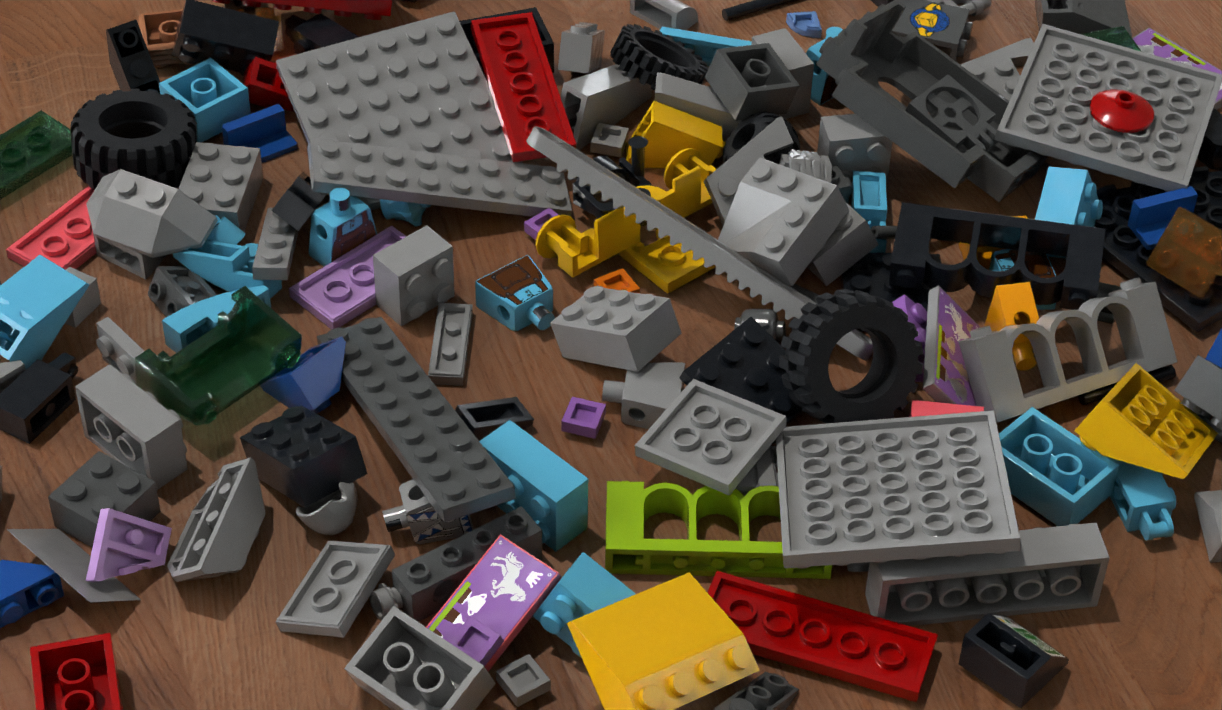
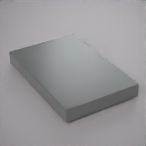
(335, 588)

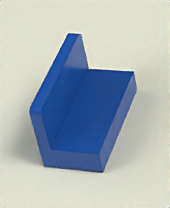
(261, 130)
(1153, 213)

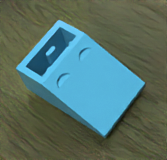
(36, 308)

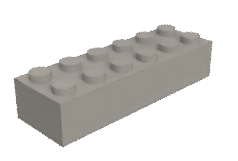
(1051, 573)

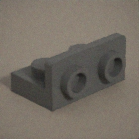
(177, 288)

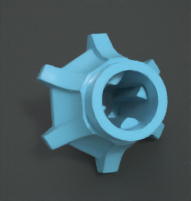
(403, 211)

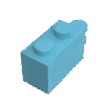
(1143, 501)

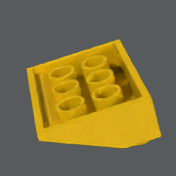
(1146, 427)
(661, 647)

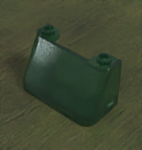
(223, 363)

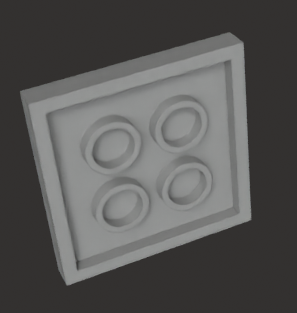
(710, 436)

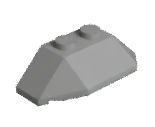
(147, 215)
(221, 525)

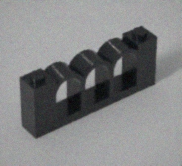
(914, 266)

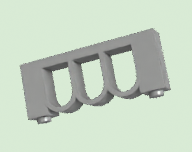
(1141, 330)

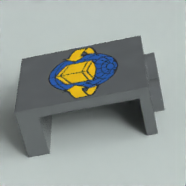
(937, 23)

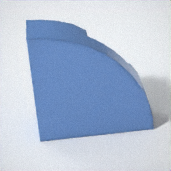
(805, 23)

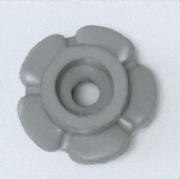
(384, 599)

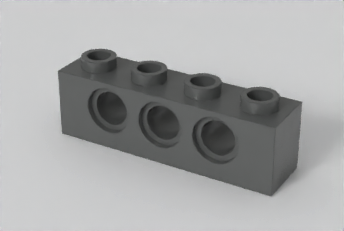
(434, 576)

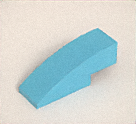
(870, 201)
(224, 266)
(201, 317)

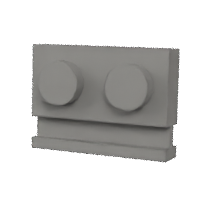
(117, 347)

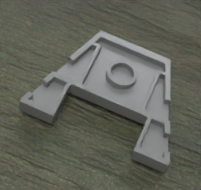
(999, 67)
(726, 179)

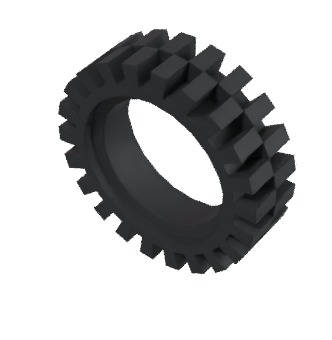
(649, 53)

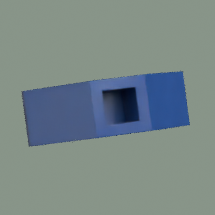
(26, 589)

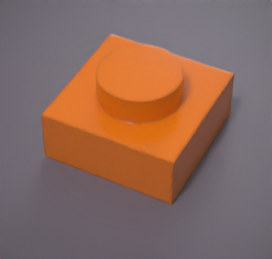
(617, 280)

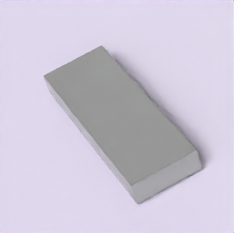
(450, 344)

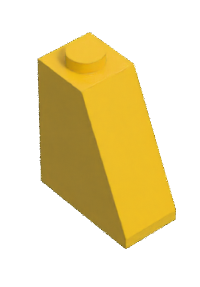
(674, 130)

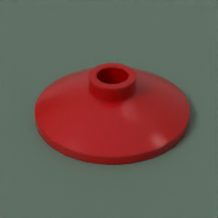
(1121, 111)

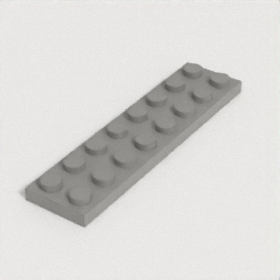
(436, 178)

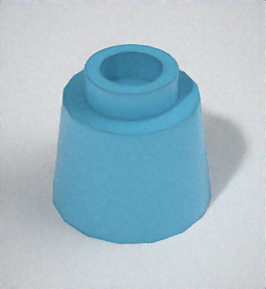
(226, 232)

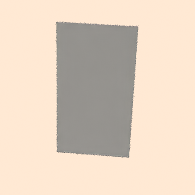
(71, 564)

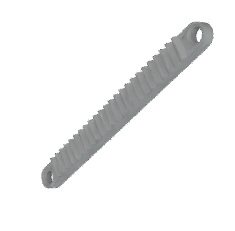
(682, 231)

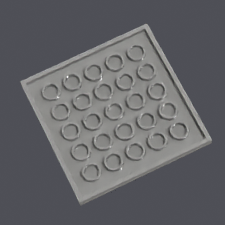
(398, 90)
(1054, 118)
(894, 490)

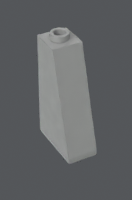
(601, 98)
(694, 100)

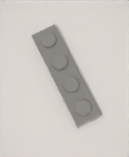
(274, 249)

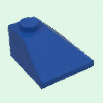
(311, 379)

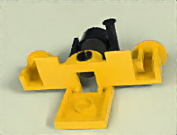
(620, 233)

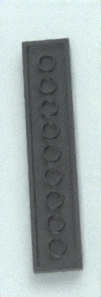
(419, 422)

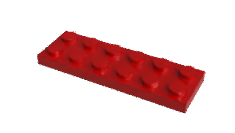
(520, 81)
(826, 636)

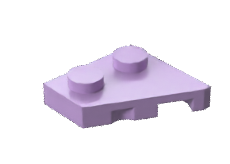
(126, 545)

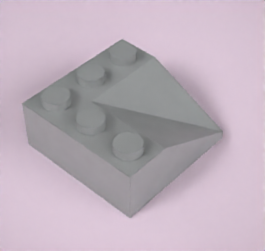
(782, 218)

